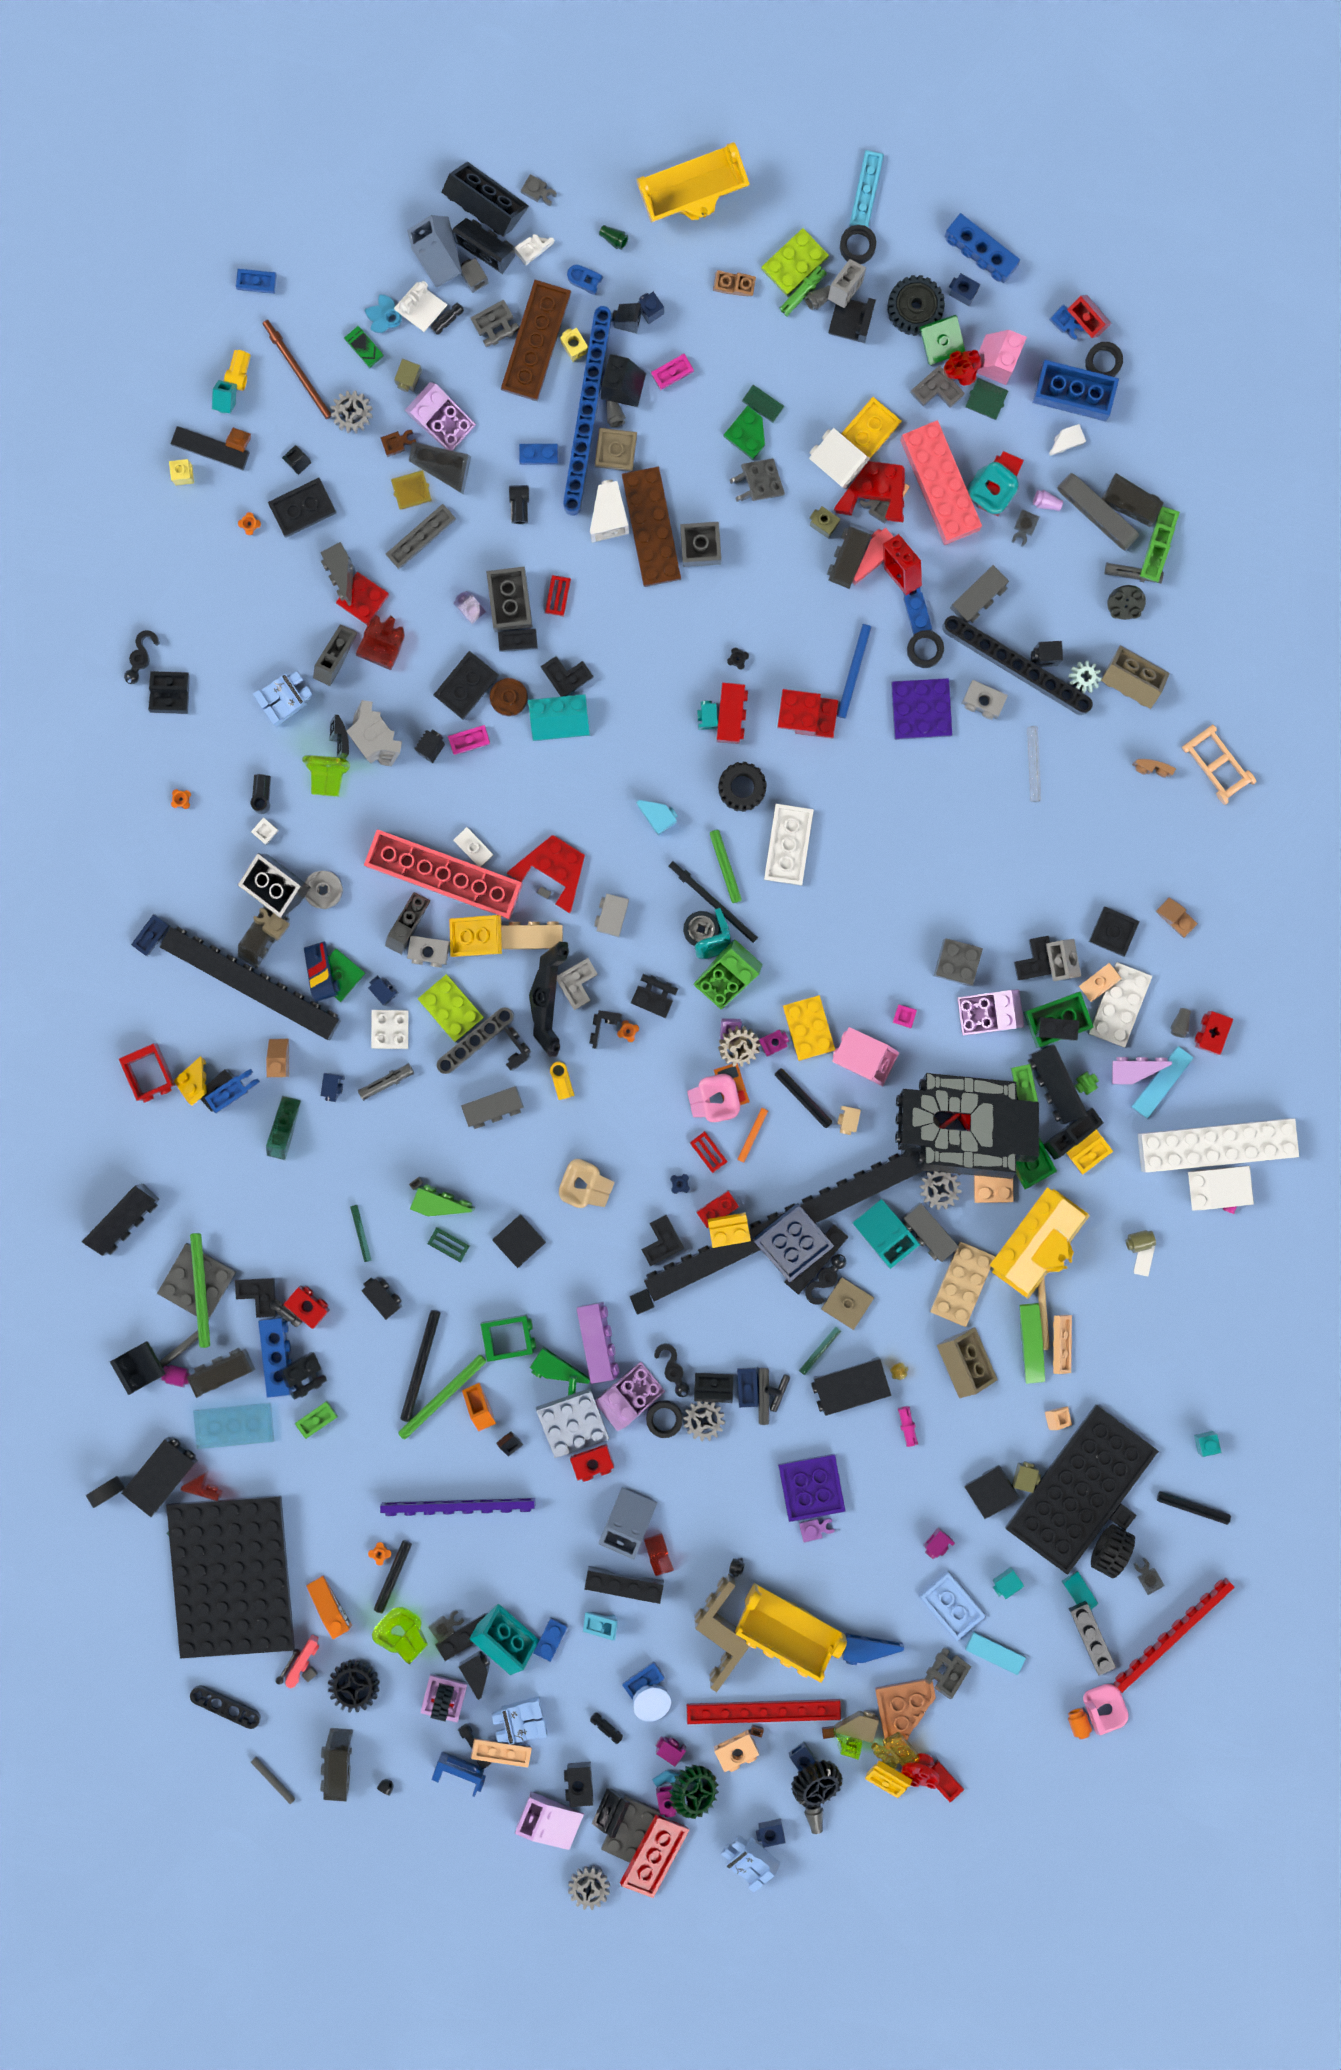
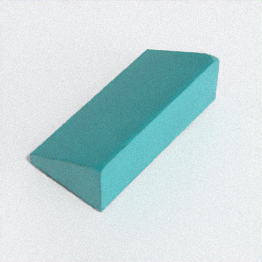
(1079, 1590)

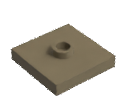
(615, 449)
(847, 1303)

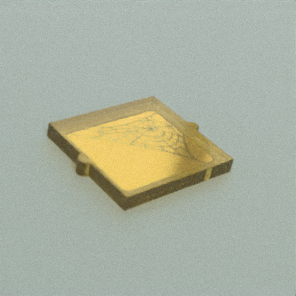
(411, 490)

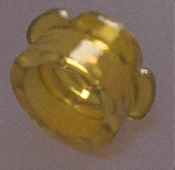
(899, 1371)

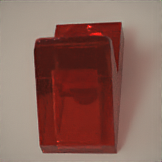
(197, 1487)
(658, 1554)

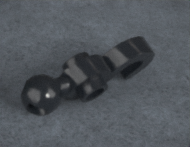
(139, 658)
(827, 1278)
(673, 1371)

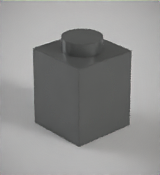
(473, 275)

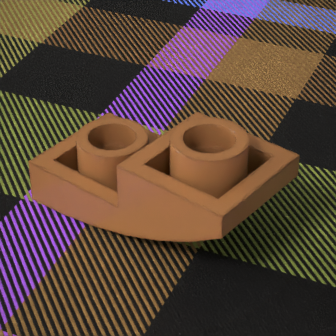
(734, 284)
(1147, 766)

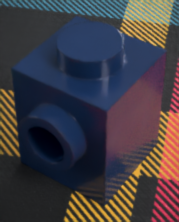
(651, 307)

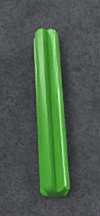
(725, 866)

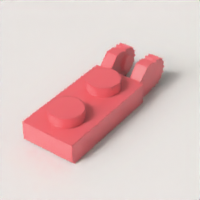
(301, 1662)

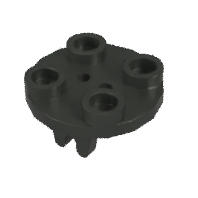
(1135, 602)

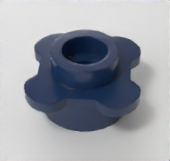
(684, 1180)

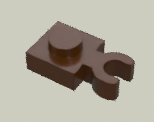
(394, 443)

